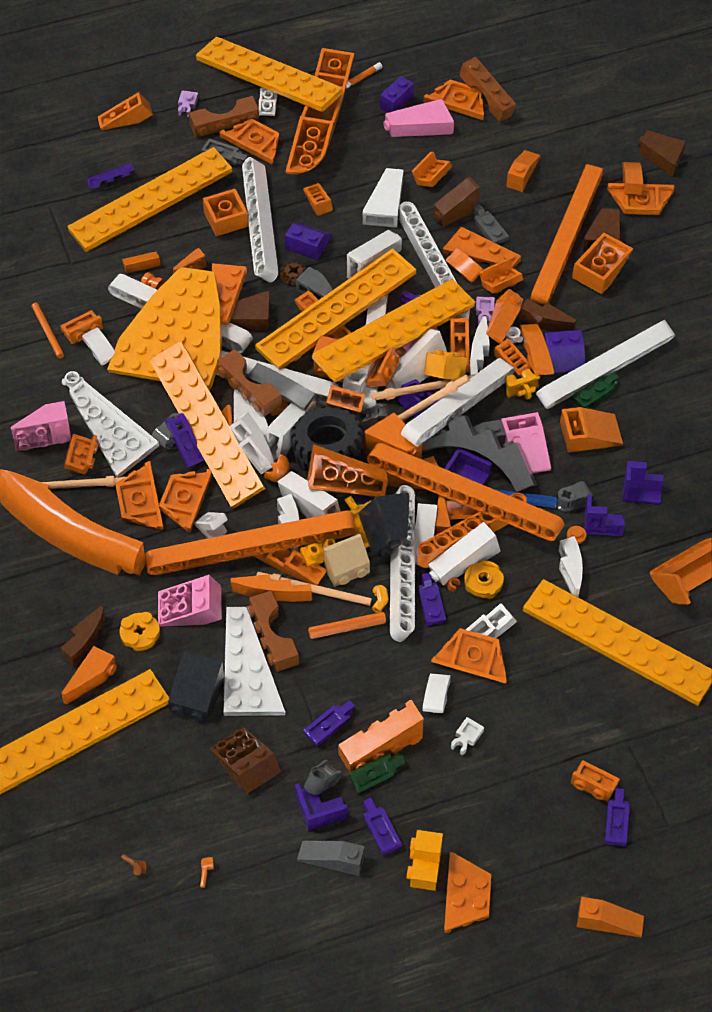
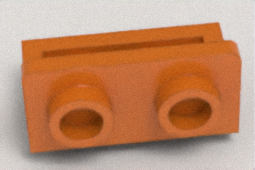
(430, 170)
(500, 276)
(77, 327)
(383, 369)
(80, 453)
(594, 781)

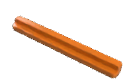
(347, 625)

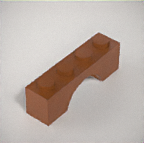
(499, 101)
(208, 123)
(263, 397)
(281, 650)

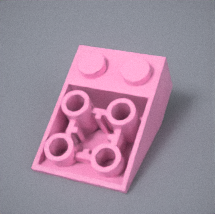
(42, 428)
(530, 434)
(190, 603)

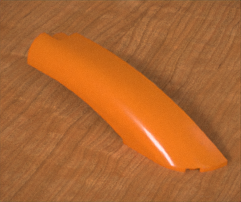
(317, 127)
(66, 529)

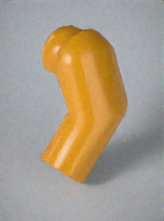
(382, 596)

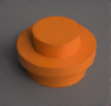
(578, 532)

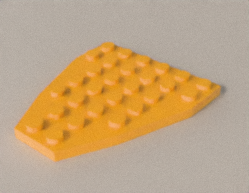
(180, 310)

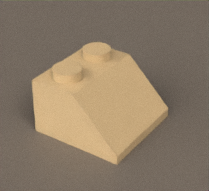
(346, 560)

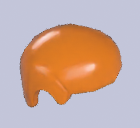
(278, 470)

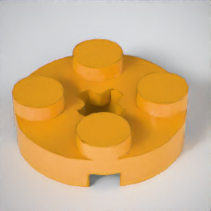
(483, 589)
(139, 621)

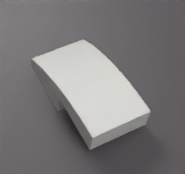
(267, 102)
(99, 345)
(436, 693)

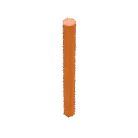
(52, 339)

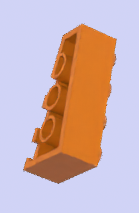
(344, 474)
(383, 737)

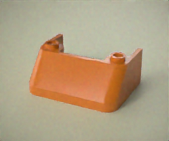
(684, 572)

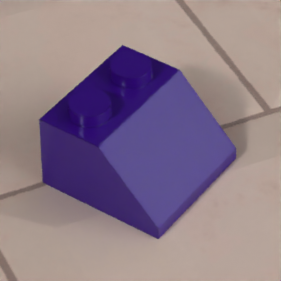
(306, 240)
(565, 350)

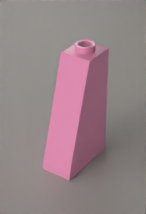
(420, 120)

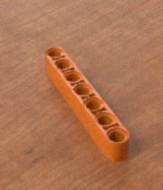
(438, 544)

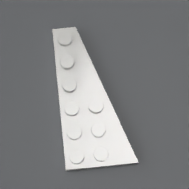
(118, 436)
(248, 680)

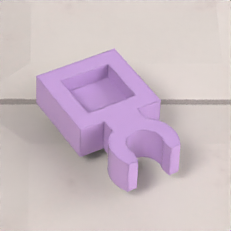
(187, 102)
(484, 307)

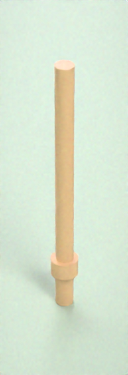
(451, 387)
(391, 393)
(109, 481)
(325, 591)

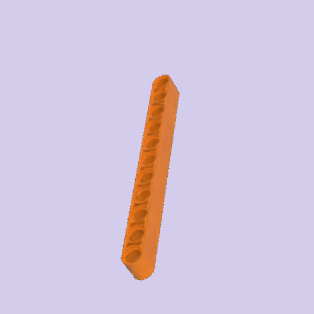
(566, 235)
(466, 492)
(250, 543)

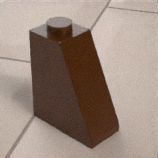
(662, 150)
(457, 203)
(606, 222)
(252, 312)

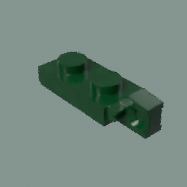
(595, 391)
(375, 771)

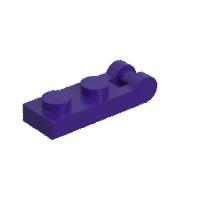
(184, 440)

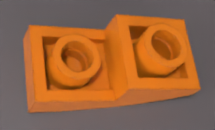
(464, 265)

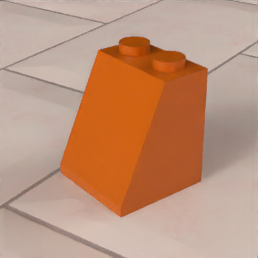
(389, 432)

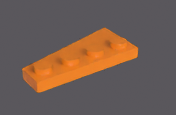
(480, 248)
(229, 283)

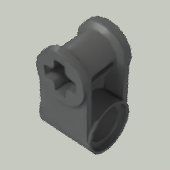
(371, 415)
(163, 434)
(573, 497)
(321, 778)

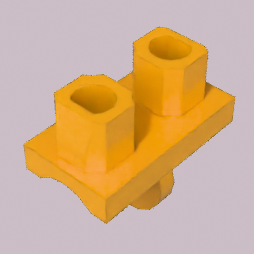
(524, 386)
(314, 553)

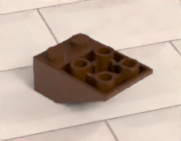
(246, 760)

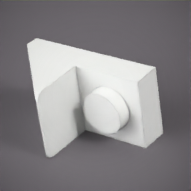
(212, 524)

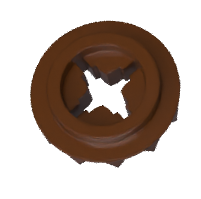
(287, 276)

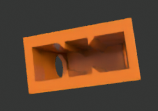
(345, 399)

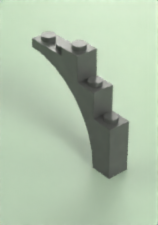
(509, 459)

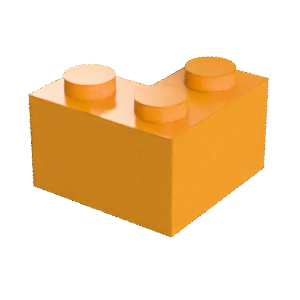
(445, 365)
(426, 859)

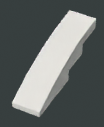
(480, 347)

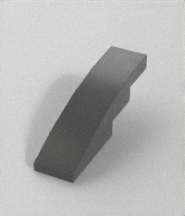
(289, 389)

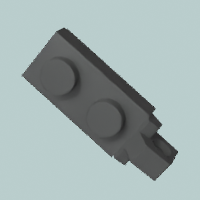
(228, 152)
(489, 225)

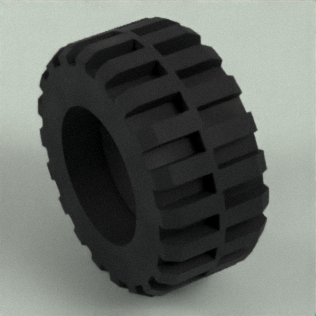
(325, 424)

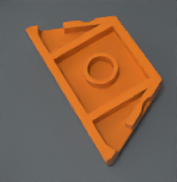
(459, 98)
(254, 139)
(649, 203)
(184, 497)
(139, 498)
(474, 655)
(466, 893)

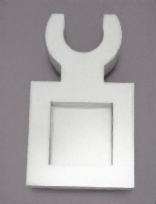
(467, 734)

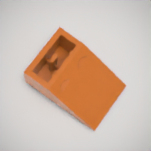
(589, 429)

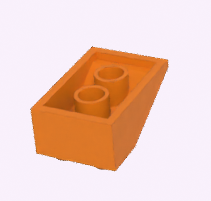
(601, 263)

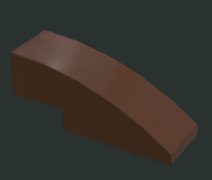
(546, 317)
(83, 637)

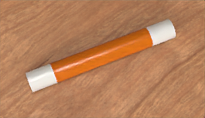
(364, 74)

